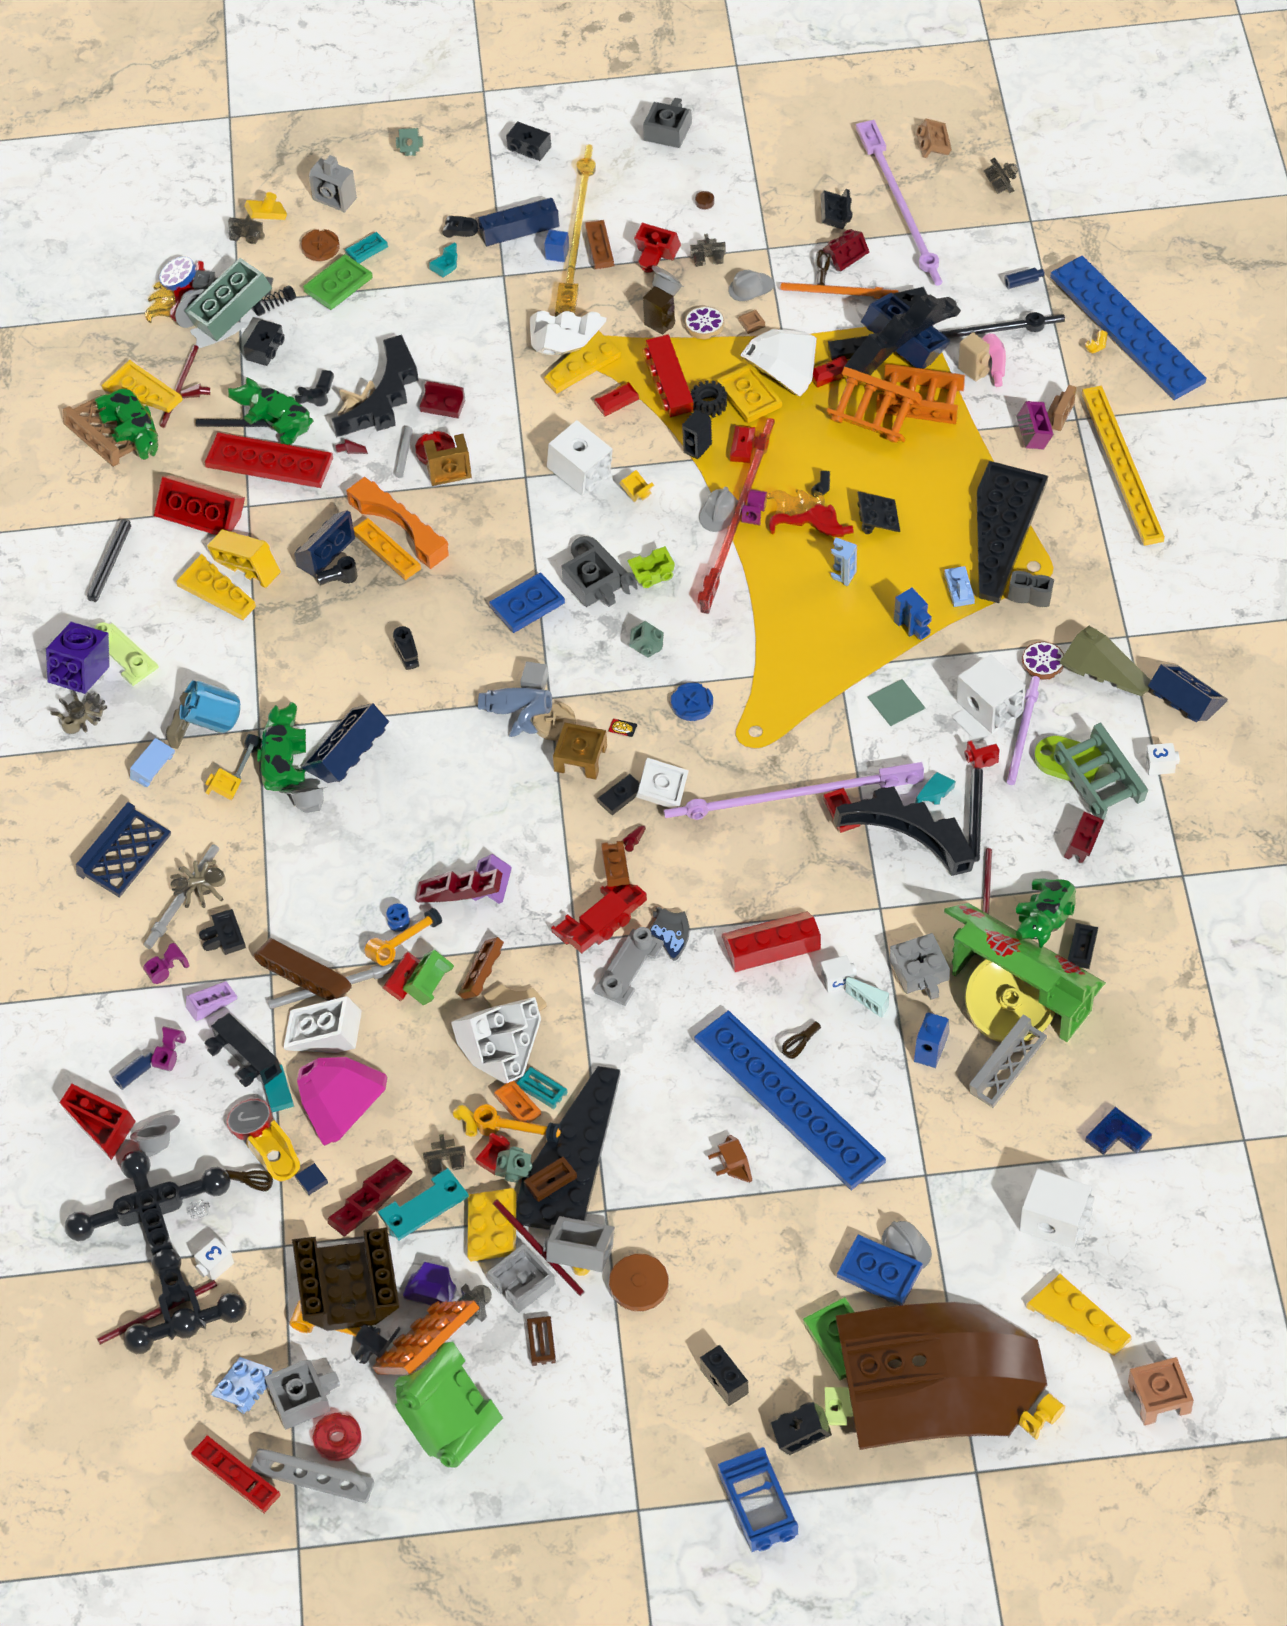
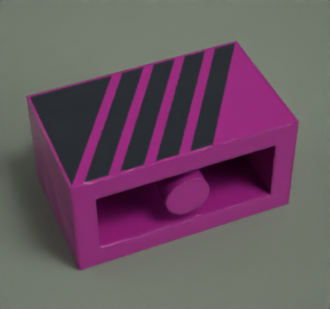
(1034, 425)

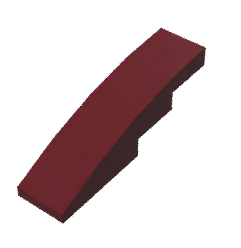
(458, 887)
(370, 1197)

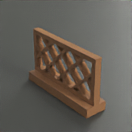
(94, 436)

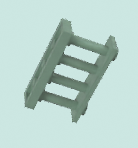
(1111, 755)

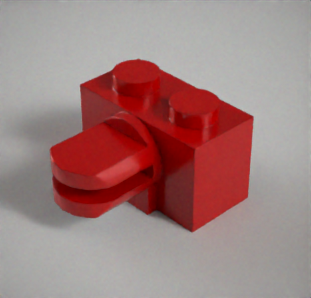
(654, 244)

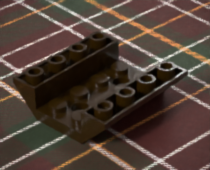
(366, 1282)

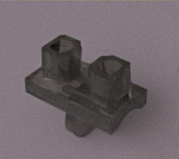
(1003, 183)
(245, 228)
(707, 248)
(455, 1154)
(481, 1295)

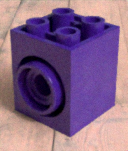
(77, 657)

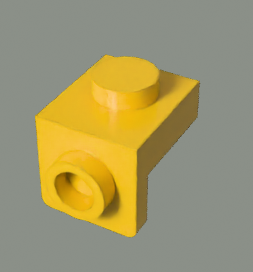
(636, 486)

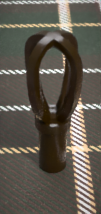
(822, 272)
(805, 1035)
(246, 1177)

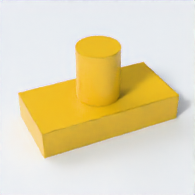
(266, 209)

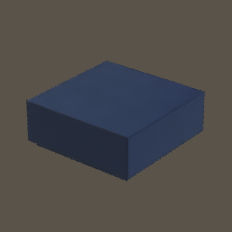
(311, 1179)

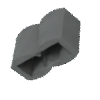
(1030, 589)

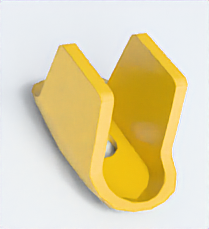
(275, 1140)

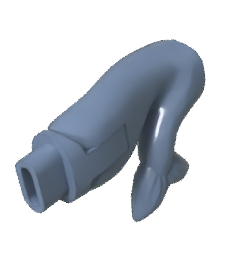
(512, 699)

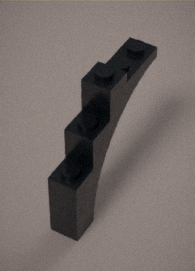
(901, 328)
(390, 392)
(887, 810)

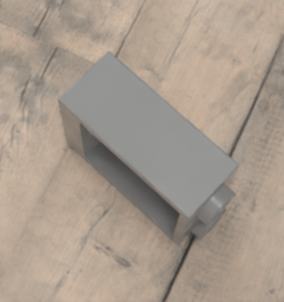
(577, 1254)

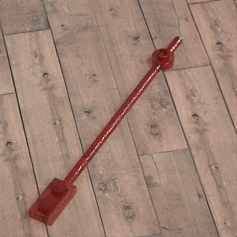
(712, 581)

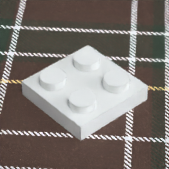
(662, 783)

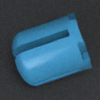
(210, 707)

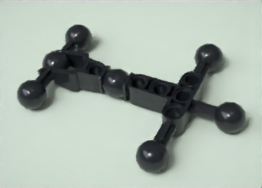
(165, 1260)

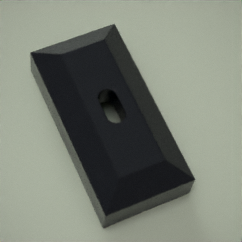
(1085, 937)

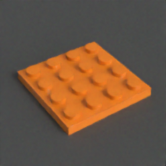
(424, 1337)

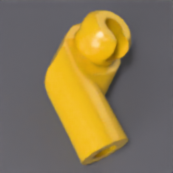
(1100, 344)
(464, 1113)

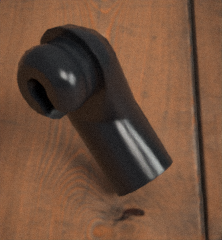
(824, 484)

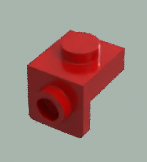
(983, 756)
(489, 1155)

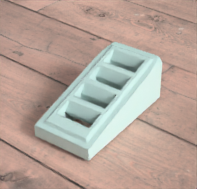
(869, 996)

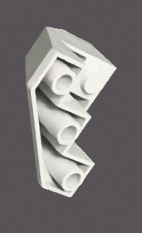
(564, 332)
(784, 356)
(499, 1038)

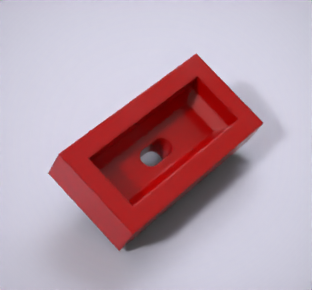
(828, 371)
(616, 399)
(742, 450)
(834, 800)
(397, 980)

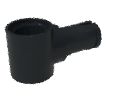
(344, 571)

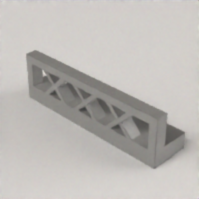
(999, 1058)

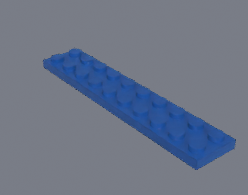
(1128, 327)
(790, 1100)

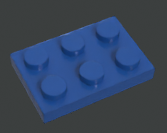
(527, 602)
(879, 1270)

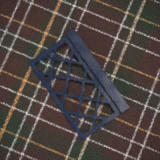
(106, 842)

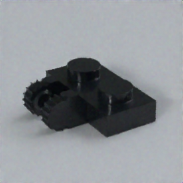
(228, 933)

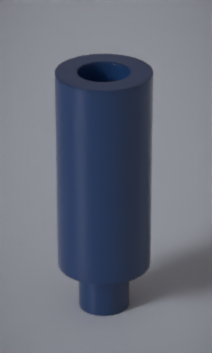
(1023, 277)
(133, 1070)

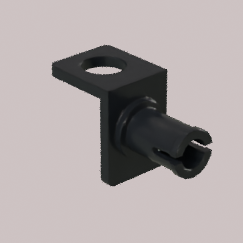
(372, 1343)

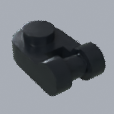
(460, 226)

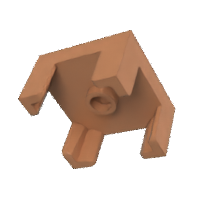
(1160, 1389)

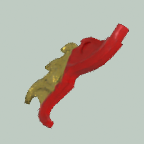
(168, 300)
(806, 510)

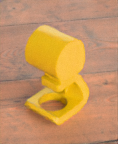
(1047, 1410)

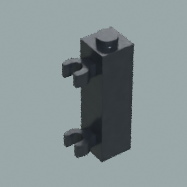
(241, 1044)

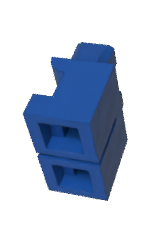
(912, 611)

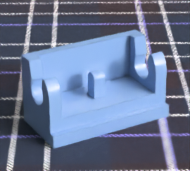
(844, 560)
(151, 762)

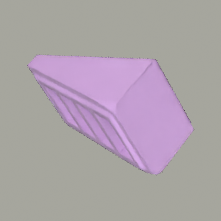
(199, 1009)

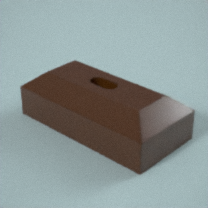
(559, 1171)

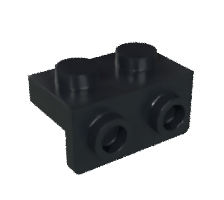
(836, 208)

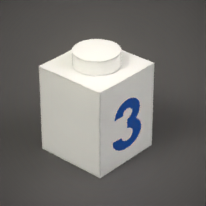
(1161, 759)
(836, 972)
(213, 1260)

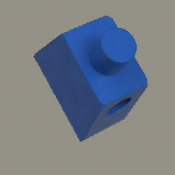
(933, 1032)

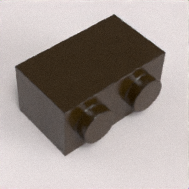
(659, 310)

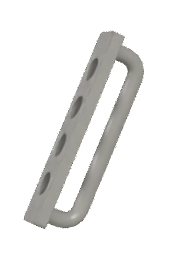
(360, 1491)

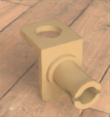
(353, 400)

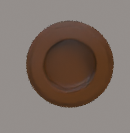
(704, 200)

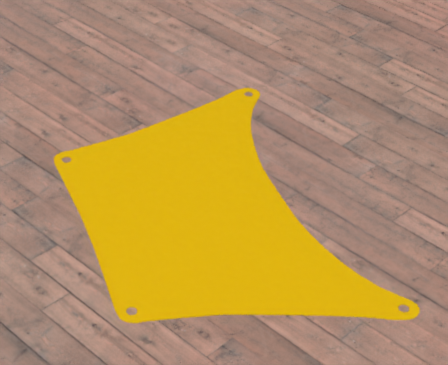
(808, 627)

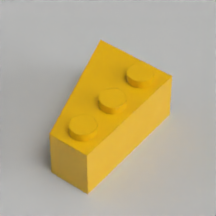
(246, 555)

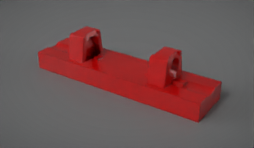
(235, 1474)

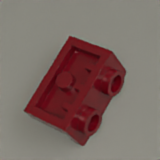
(847, 249)
(443, 399)

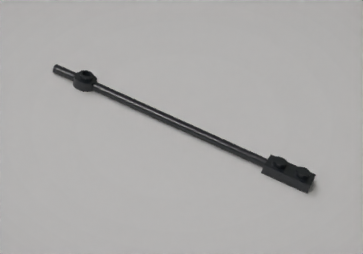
(1033, 322)

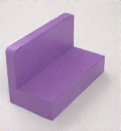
(491, 863)

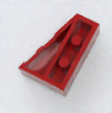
(98, 1118)

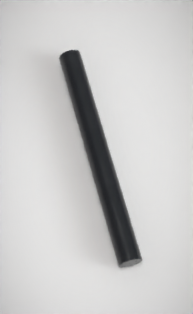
(230, 423)

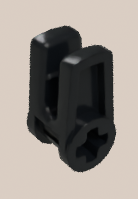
(406, 647)

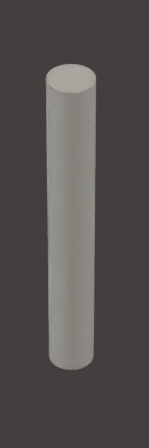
(403, 452)

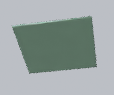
(896, 702)

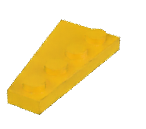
(582, 363)
(210, 585)
(1071, 1308)

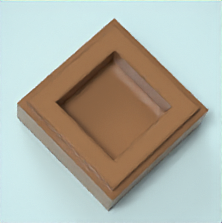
(751, 321)

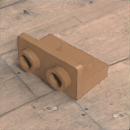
(933, 137)
(1061, 408)

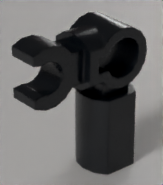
(318, 395)

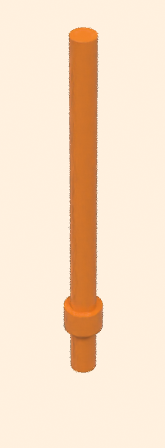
(877, 293)

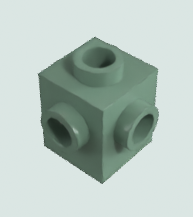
(404, 135)
(646, 639)
(513, 1164)

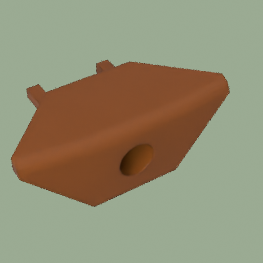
(733, 1159)

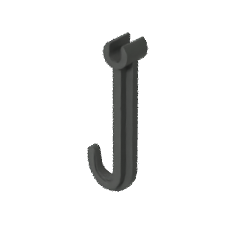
(626, 578)

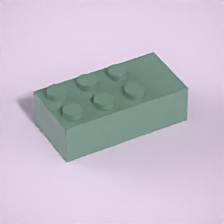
(228, 299)

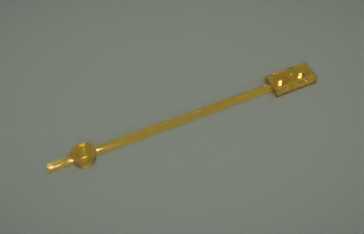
(568, 291)

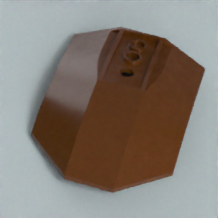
(974, 1379)

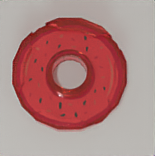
(340, 1449)

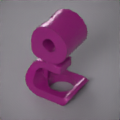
(755, 504)
(158, 969)
(166, 1056)

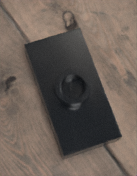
(619, 794)

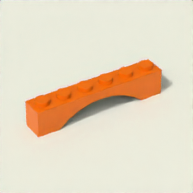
(371, 500)

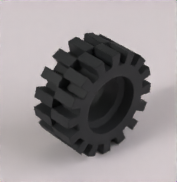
(709, 390)

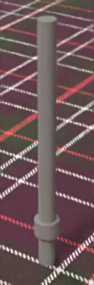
(160, 927)
(375, 972)

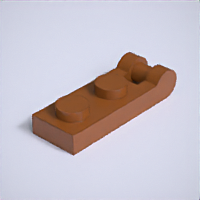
(615, 864)

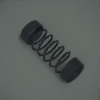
(288, 295)

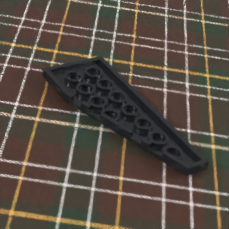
(1004, 514)
(581, 1145)

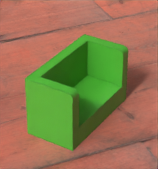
(427, 976)

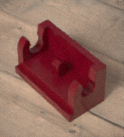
(1084, 837)

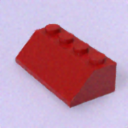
(198, 505)
(772, 941)

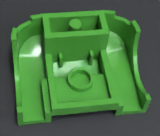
(445, 1407)

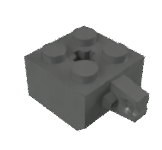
(667, 123)
(591, 578)

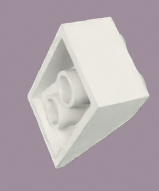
(324, 1027)

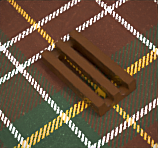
(543, 1358)

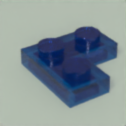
(1118, 1127)

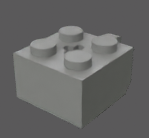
(332, 184)
(920, 965)
(300, 1392)

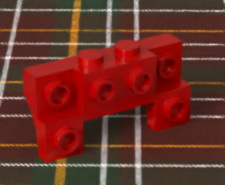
(602, 918)

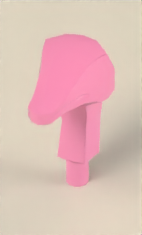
(998, 356)

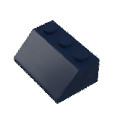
(325, 543)
(1186, 692)

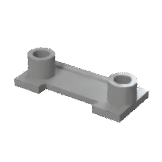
(627, 964)

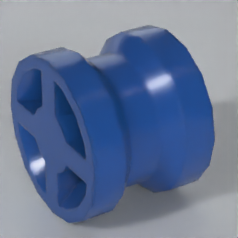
(401, 912)

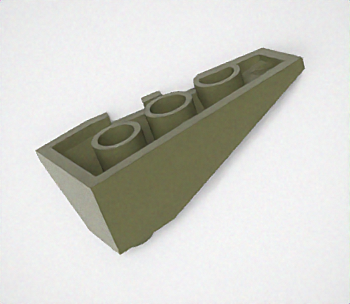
(1098, 656)

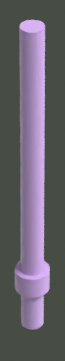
(1031, 697)

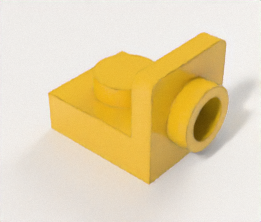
(223, 783)

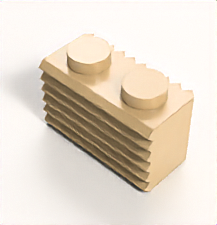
(974, 357)

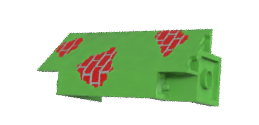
(1061, 983)

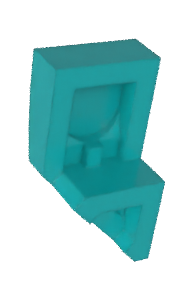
(446, 263)
(936, 789)

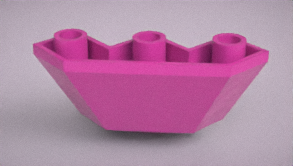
(338, 1094)

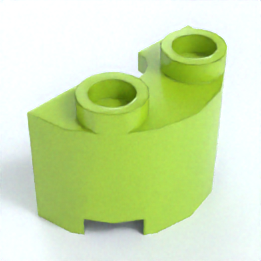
(654, 568)

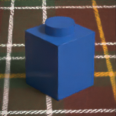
(556, 245)

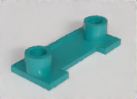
(424, 1206)

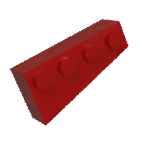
(668, 376)

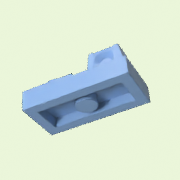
(959, 586)

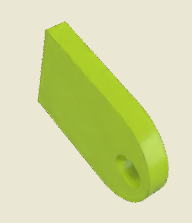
(1048, 765)

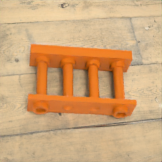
(889, 391)
(928, 408)

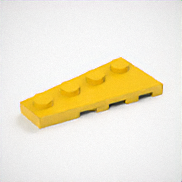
(144, 385)

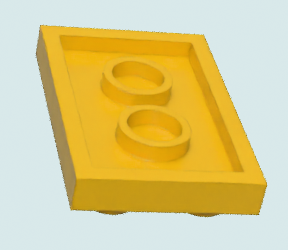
(750, 393)
(488, 1230)

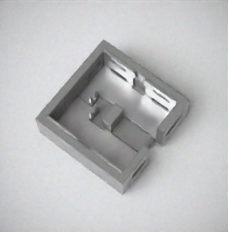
(521, 1278)

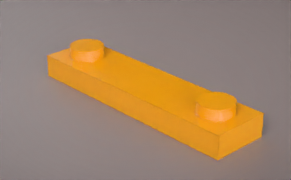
(386, 549)

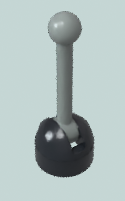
(251, 744)

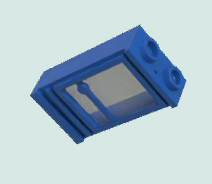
(758, 1500)

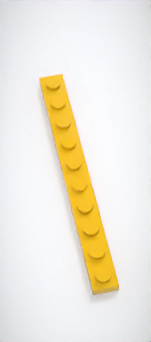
(1123, 466)

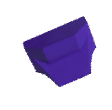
(430, 1285)

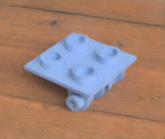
(242, 1383)

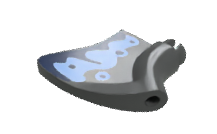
(672, 929)

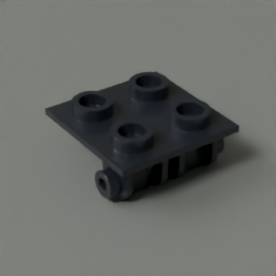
(877, 512)

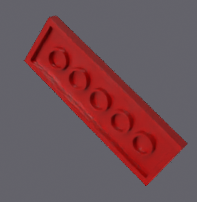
(269, 460)

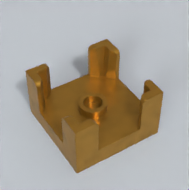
(448, 464)
(580, 747)

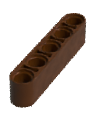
(302, 970)

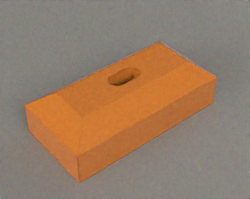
(513, 1095)

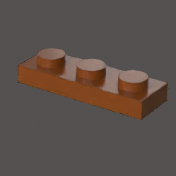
(599, 244)
(481, 968)

